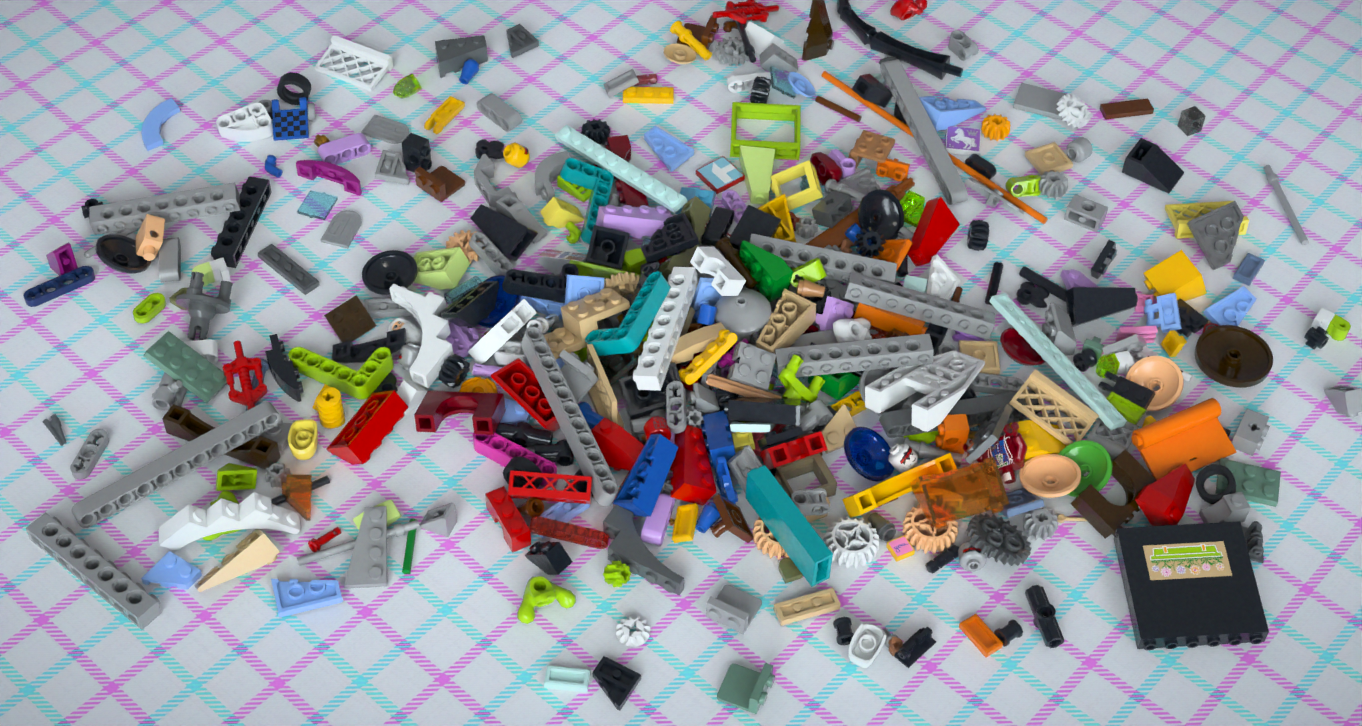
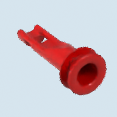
(315, 544)

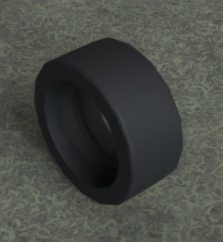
(293, 79)
(525, 465)
(1211, 470)

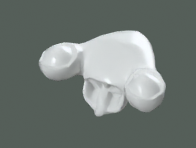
(852, 330)

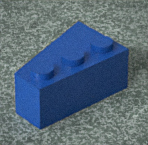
(719, 437)

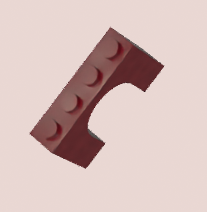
(437, 405)

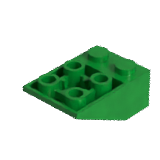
(767, 269)

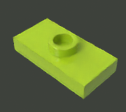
(1129, 410)

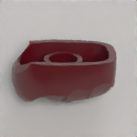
(825, 168)

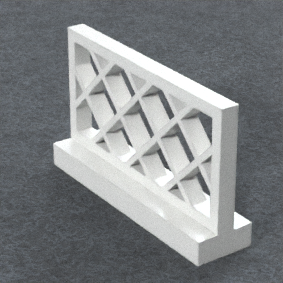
(360, 54)

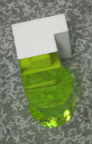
(1115, 363)

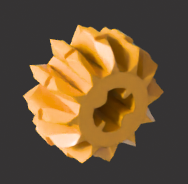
(995, 127)

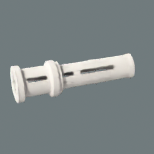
(543, 323)

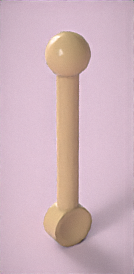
(1061, 518)

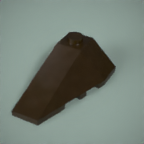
(819, 32)

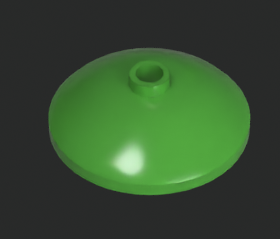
(1090, 458)

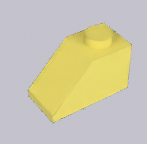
(559, 213)

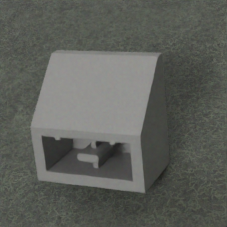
(1059, 329)

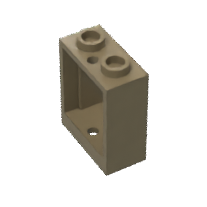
(812, 463)

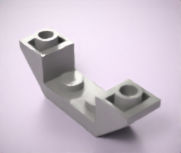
(482, 174)

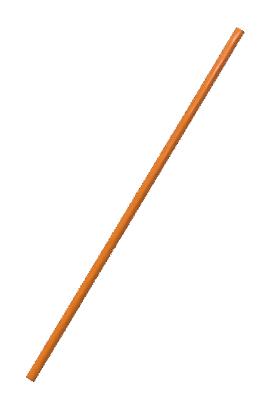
(956, 162)

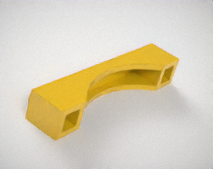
(895, 486)

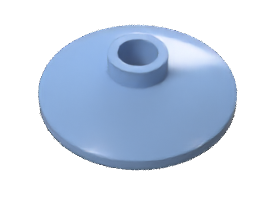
(801, 85)

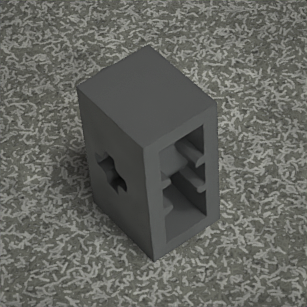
(832, 209)

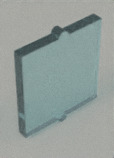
(780, 82)
(317, 205)

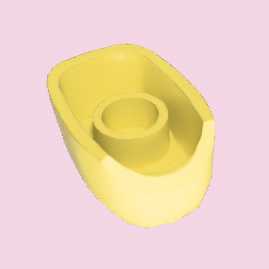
(303, 439)

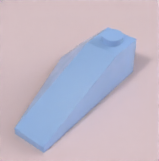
(949, 112)

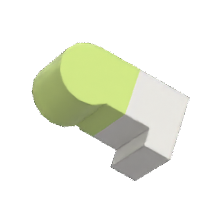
(213, 271)

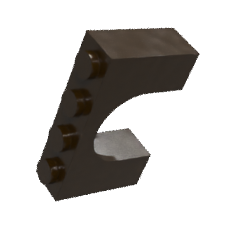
(1107, 516)

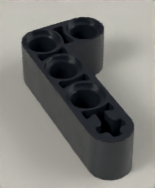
(537, 284)

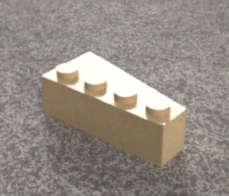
(787, 322)

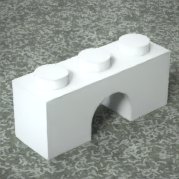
(726, 278)

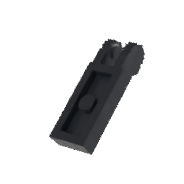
(1129, 390)

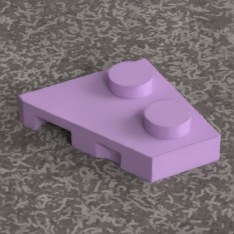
(1075, 278)

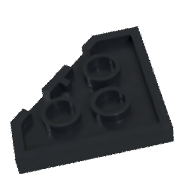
(672, 238)

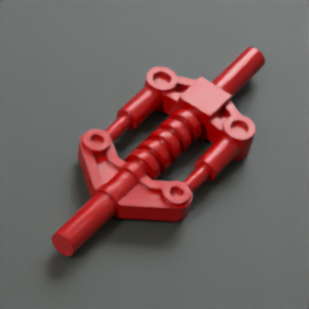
(745, 9)
(242, 366)

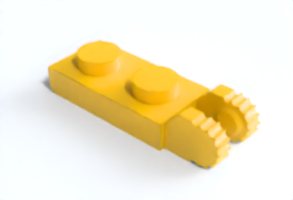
(444, 114)

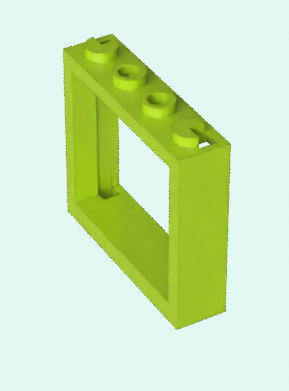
(761, 111)

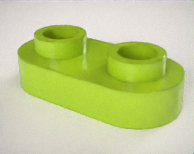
(149, 308)

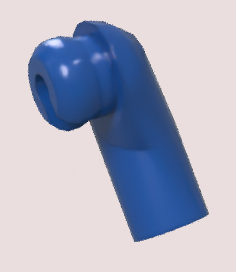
(270, 166)

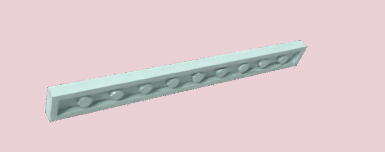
(621, 169)
(1058, 361)

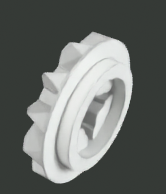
(638, 637)

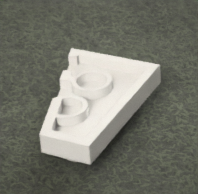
(941, 279)

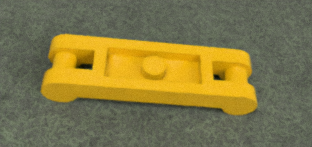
(708, 357)

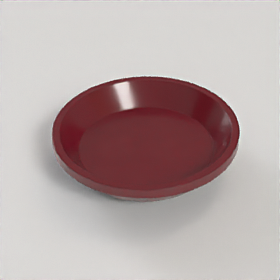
(1019, 349)

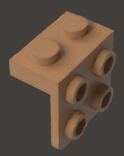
(871, 146)

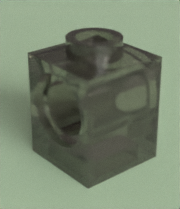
(1191, 121)

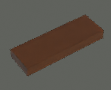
(1126, 109)

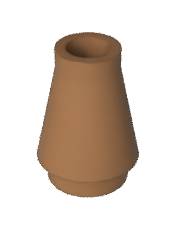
(809, 289)

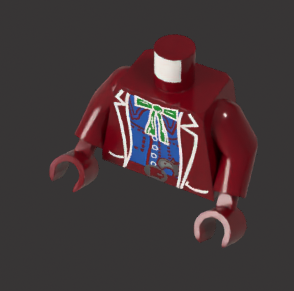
(1008, 452)

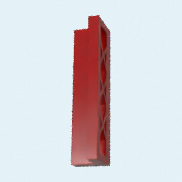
(550, 495)

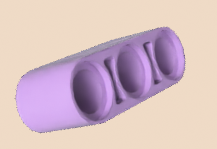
(344, 149)
(656, 525)

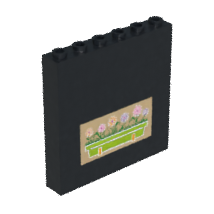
(1190, 585)

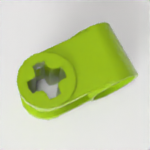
(1027, 186)
(811, 270)

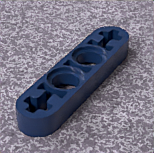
(58, 283)

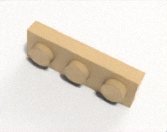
(806, 606)

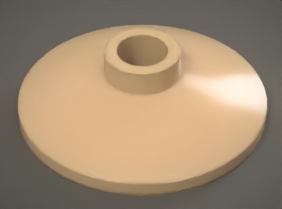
(679, 53)

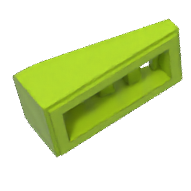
(572, 189)

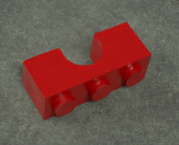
(794, 450)
(513, 525)

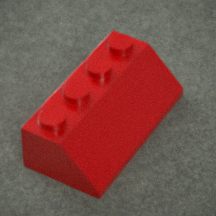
(524, 388)
(368, 427)

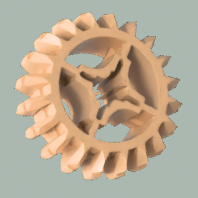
(926, 537)
(767, 542)

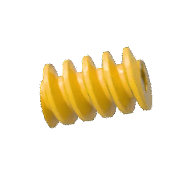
(330, 408)

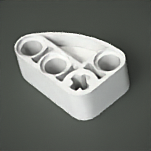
(246, 124)

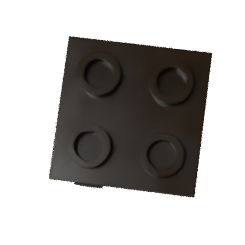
(350, 320)

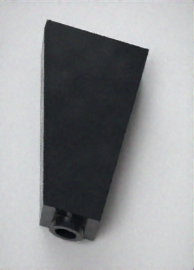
(505, 233)
(1094, 303)
(764, 410)

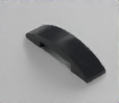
(350, 353)

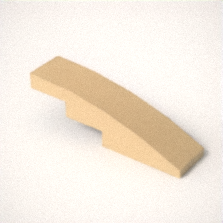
(695, 342)

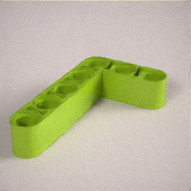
(349, 381)

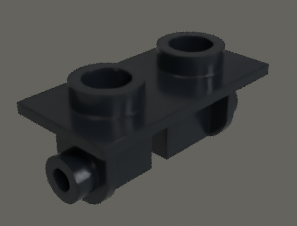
(915, 647)

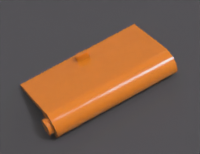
(1182, 437)

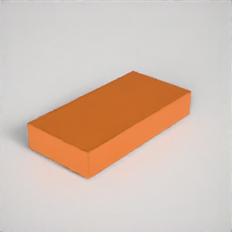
(980, 635)

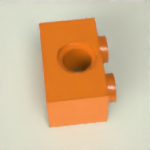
(953, 433)

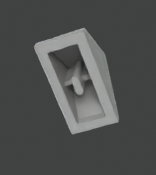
(440, 520)

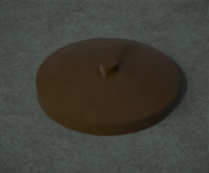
(1233, 356)

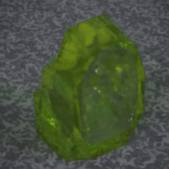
(407, 86)

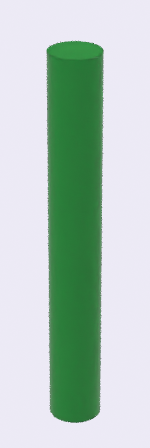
(409, 550)

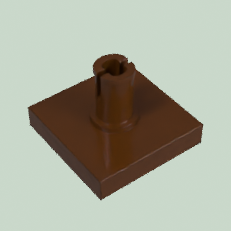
(731, 520)

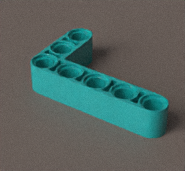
(592, 178)
(636, 322)

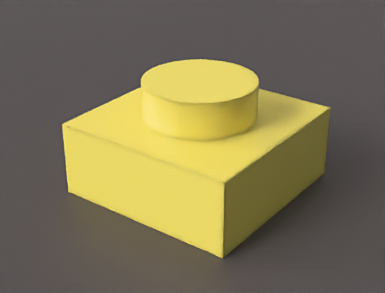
(742, 439)

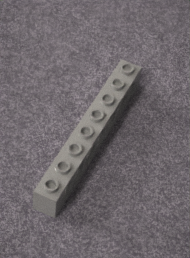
(170, 206)
(829, 258)
(919, 305)
(858, 355)
(94, 570)

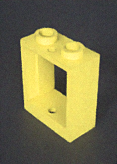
(803, 197)

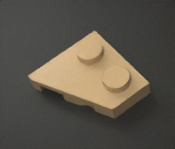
(837, 429)

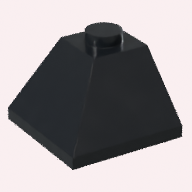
(607, 247)

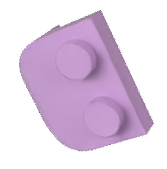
(833, 311)
(462, 339)

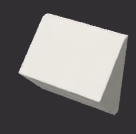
(761, 38)

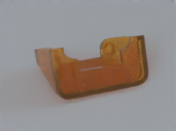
(960, 493)

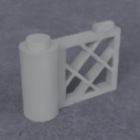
(1108, 441)

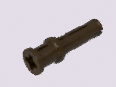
(733, 258)

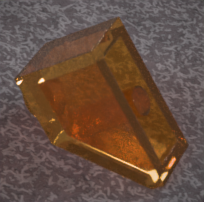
(299, 493)

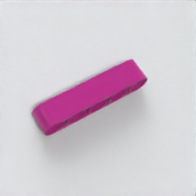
(503, 450)

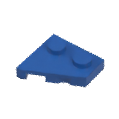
(724, 480)

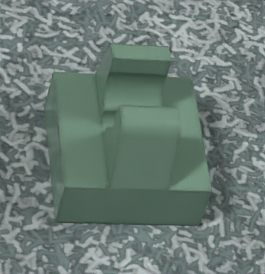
(1094, 345)

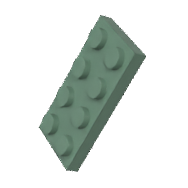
(187, 366)

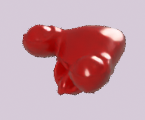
(908, 8)

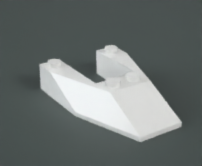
(940, 382)

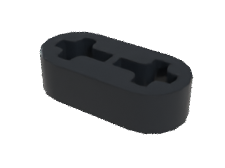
(981, 165)

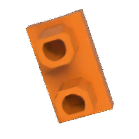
(893, 169)

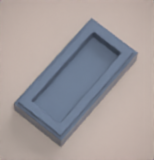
(1248, 269)

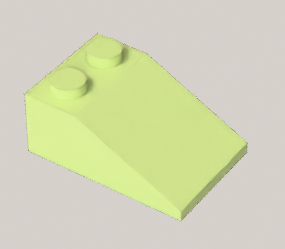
(441, 267)

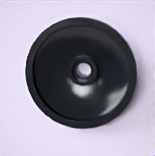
(886, 211)
(120, 254)
(389, 269)

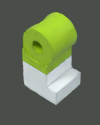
(1333, 324)

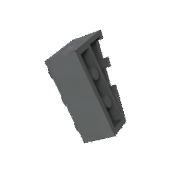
(454, 52)

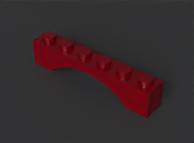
(627, 195)

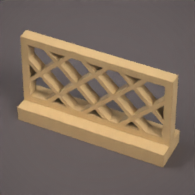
(601, 392)
(1060, 401)

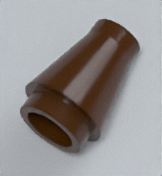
(531, 508)

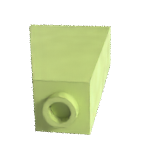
(757, 167)

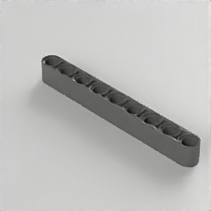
(978, 409)

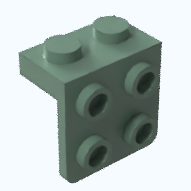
(746, 687)

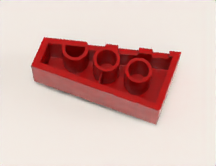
(691, 468)

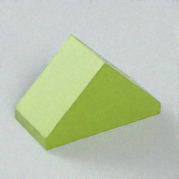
(235, 477)

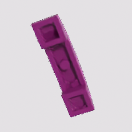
(312, 168)

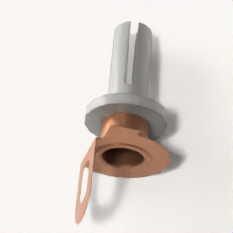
(892, 642)

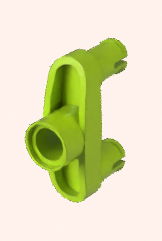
(794, 387)

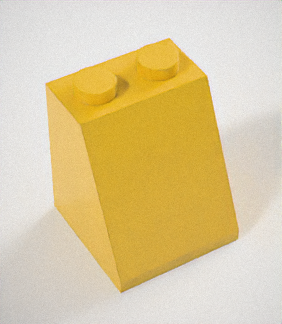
(1175, 276)

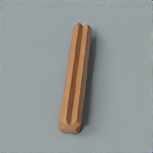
(738, 388)

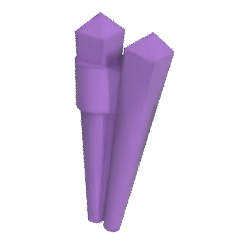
(964, 336)

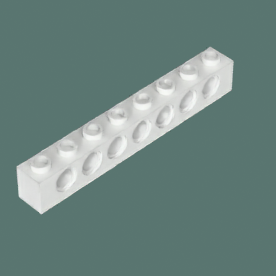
(666, 330)

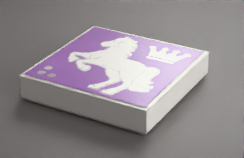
(963, 140)

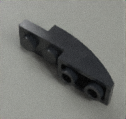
(283, 370)

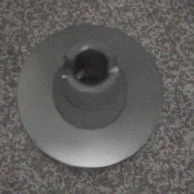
(202, 306)

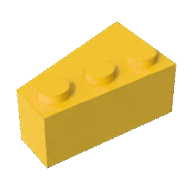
(779, 208)

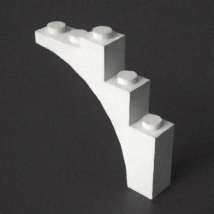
(435, 330)
(224, 516)

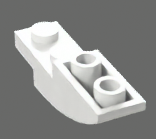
(502, 332)

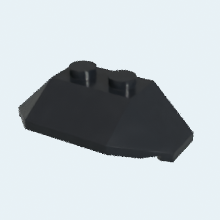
(473, 305)

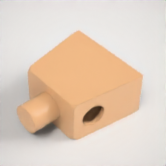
(148, 245)

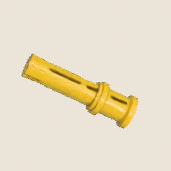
(685, 36)

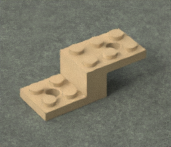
(581, 318)

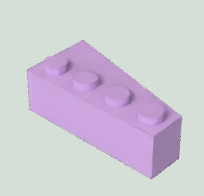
(633, 220)

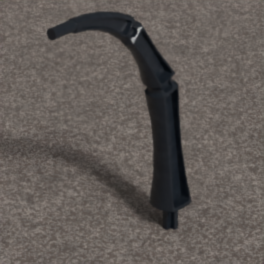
(933, 63)

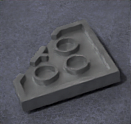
(1217, 233)

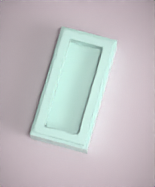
(567, 678)

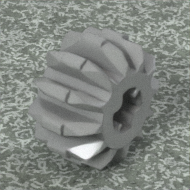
(1053, 184)
(1040, 523)

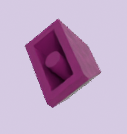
(62, 259)

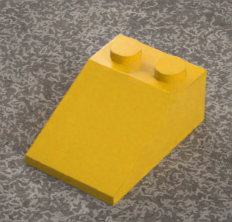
(1038, 440)

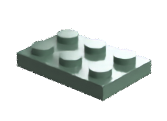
(1255, 482)

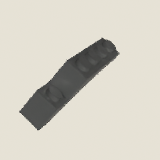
(632, 551)

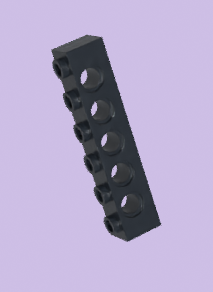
(241, 223)

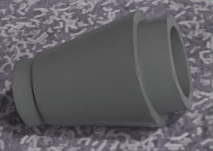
(884, 528)

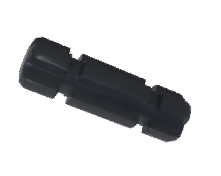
(942, 559)

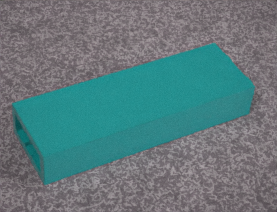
(788, 525)

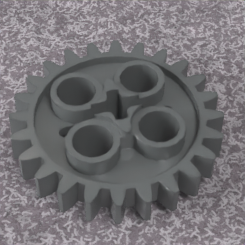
(998, 539)

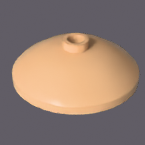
(1159, 372)
(1050, 475)

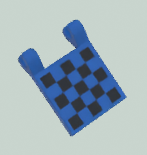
(290, 123)

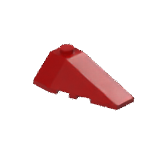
(616, 445)

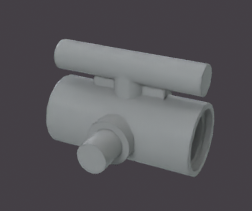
(168, 393)

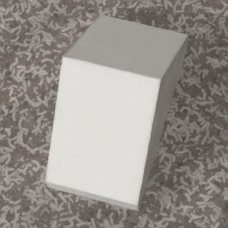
(411, 394)

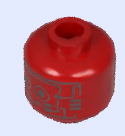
(657, 425)

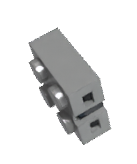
(752, 366)

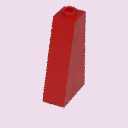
(932, 231)

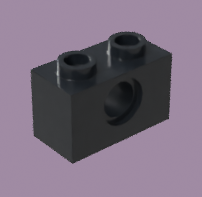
(416, 153)

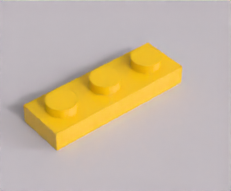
(654, 95)

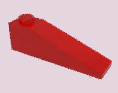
(1167, 497)

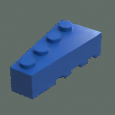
(647, 476)

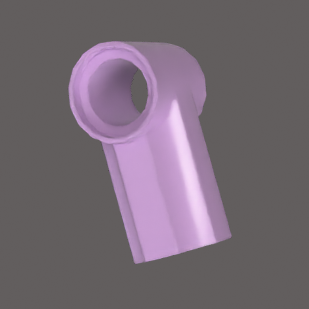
(846, 164)

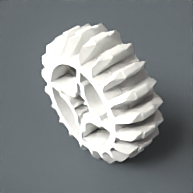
(847, 542)

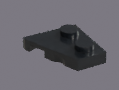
(616, 681)

